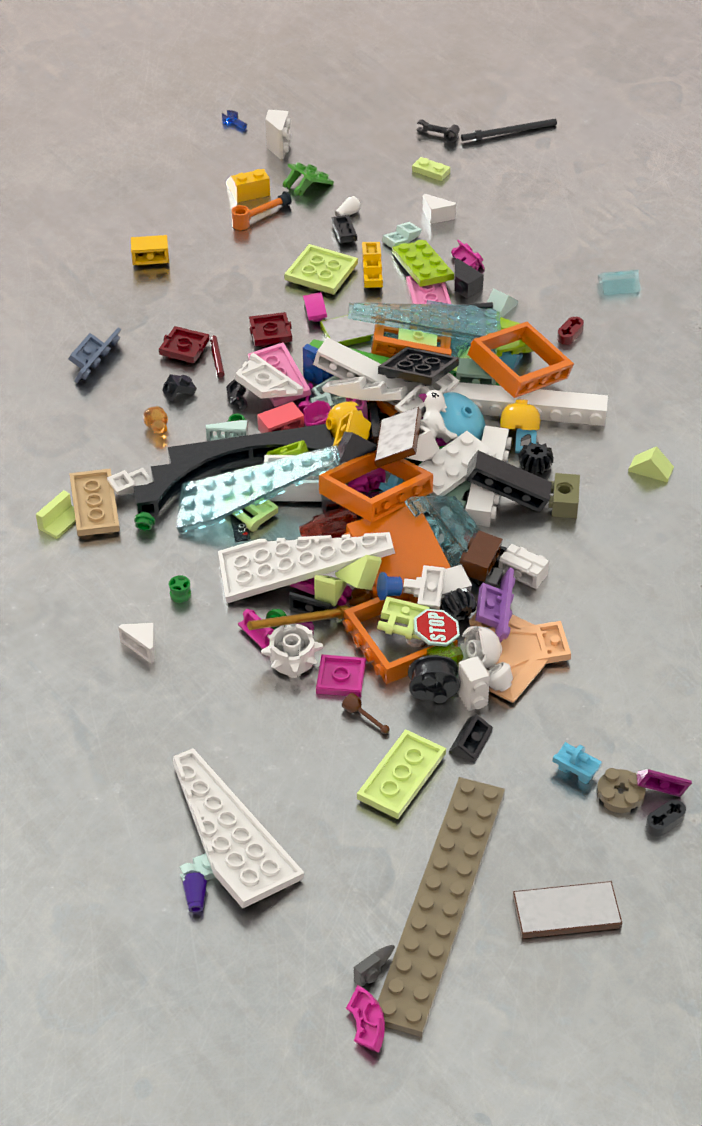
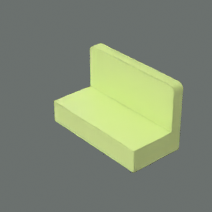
(56, 515)

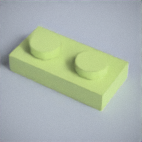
(431, 169)

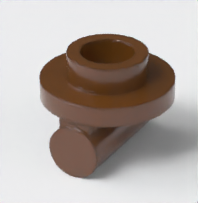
(360, 596)

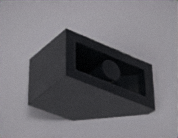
(467, 279)

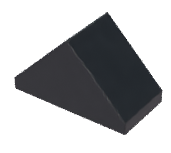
(354, 446)

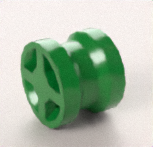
(179, 589)

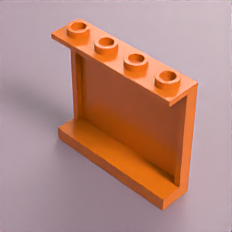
(412, 542)

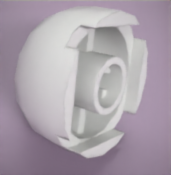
(481, 643)

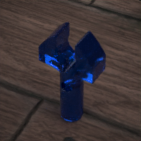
(232, 116)

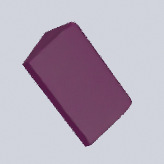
(662, 782)

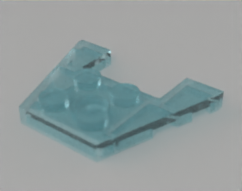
(450, 518)

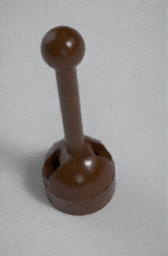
(353, 704)

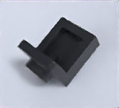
(177, 384)

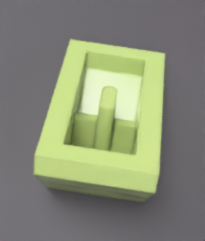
(652, 464)
(361, 572)
(328, 588)

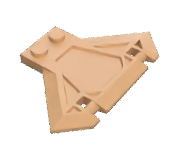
(528, 651)

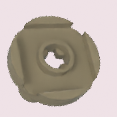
(609, 794)

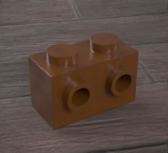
(481, 555)

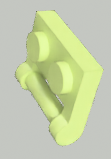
(261, 512)

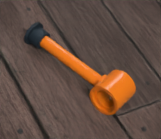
(241, 214)

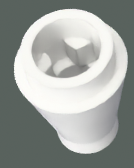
(348, 207)

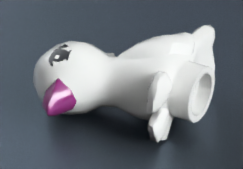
(432, 419)

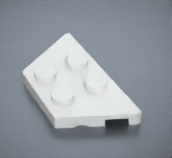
(266, 380)

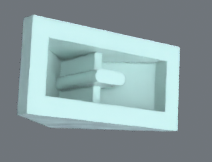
(502, 302)

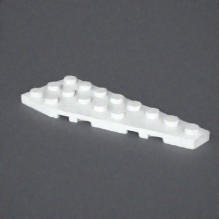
(275, 564)
(235, 842)

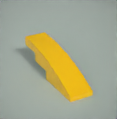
(372, 264)

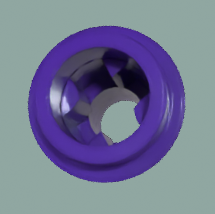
(195, 890)

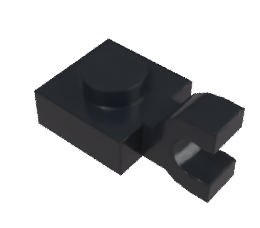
(235, 394)

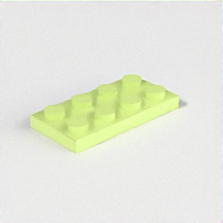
(401, 774)

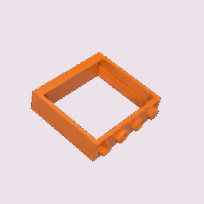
(517, 386)
(332, 485)
(388, 671)

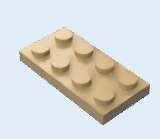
(94, 502)

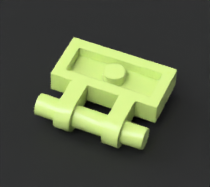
(401, 612)

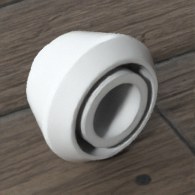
(500, 676)

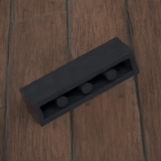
(508, 481)

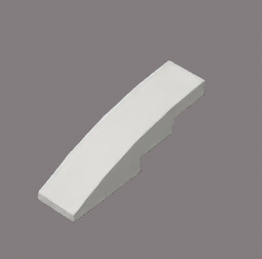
(359, 389)
(412, 400)

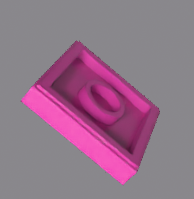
(340, 675)

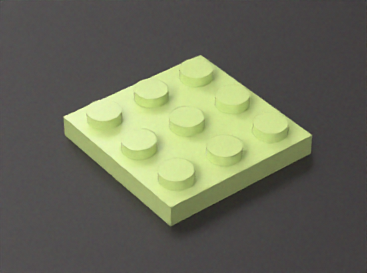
(321, 269)

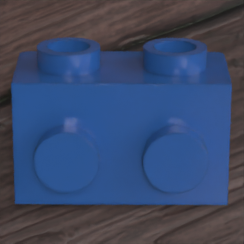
(311, 371)

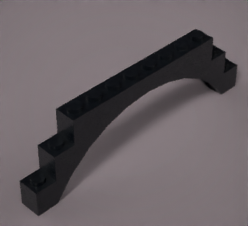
(196, 460)

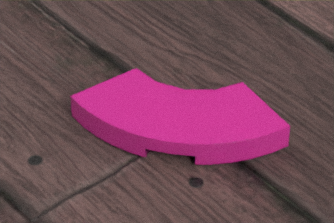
(368, 1019)

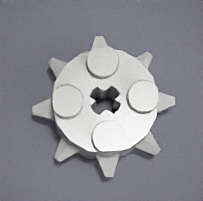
(292, 650)

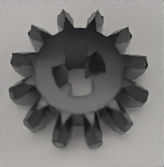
(536, 458)
(459, 603)

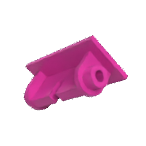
(464, 252)
(257, 635)

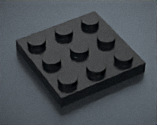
(418, 366)

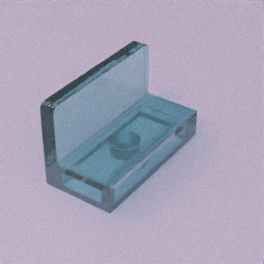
(620, 282)

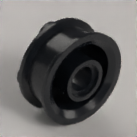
(433, 678)

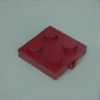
(270, 329)
(184, 344)

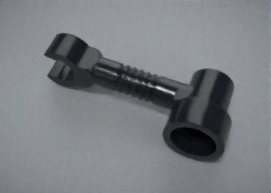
(450, 134)

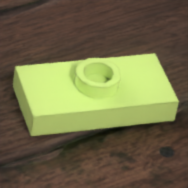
(418, 337)

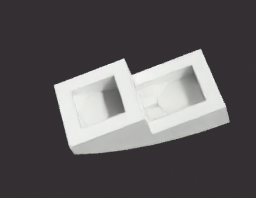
(123, 482)

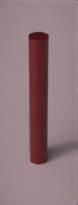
(217, 356)

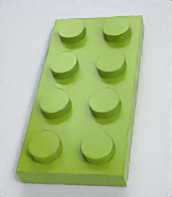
(422, 263)

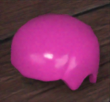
(316, 413)

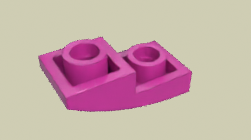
(315, 307)
(369, 481)

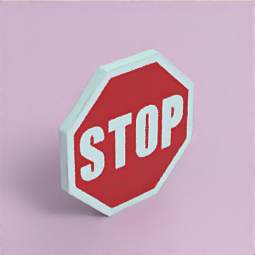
(436, 627)

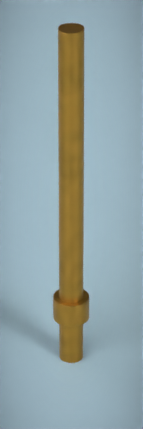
(298, 618)

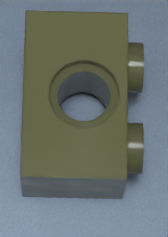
(565, 495)

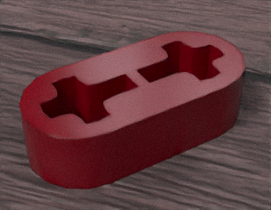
(570, 330)

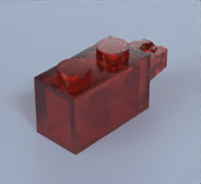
(328, 523)

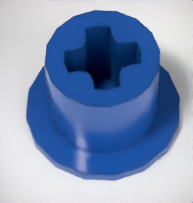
(388, 586)

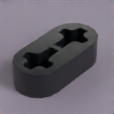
(668, 820)

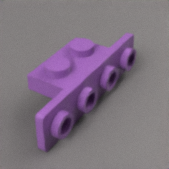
(495, 603)

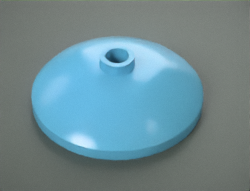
(462, 415)

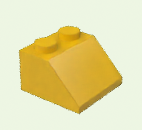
(249, 185)

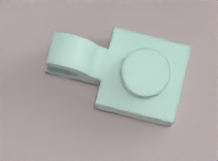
(200, 865)

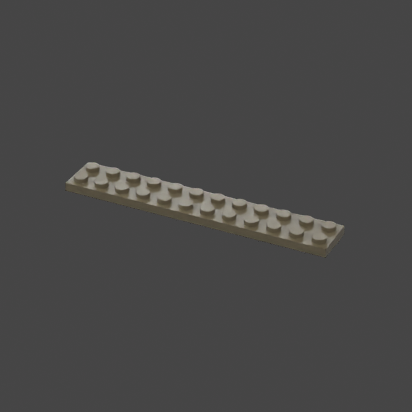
(439, 906)

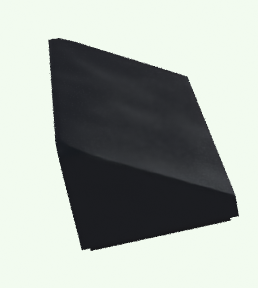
(306, 604)
(471, 738)

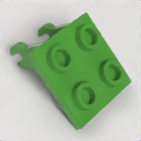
(310, 175)

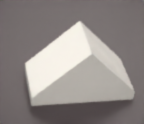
(438, 209)
(139, 639)

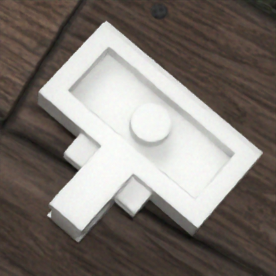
(428, 587)

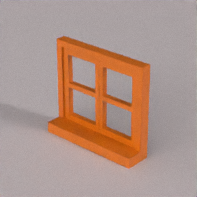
(390, 346)

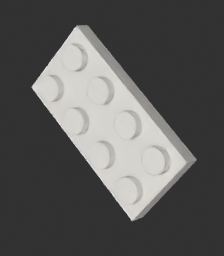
(451, 462)

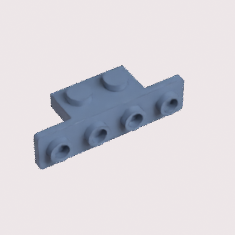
(89, 353)

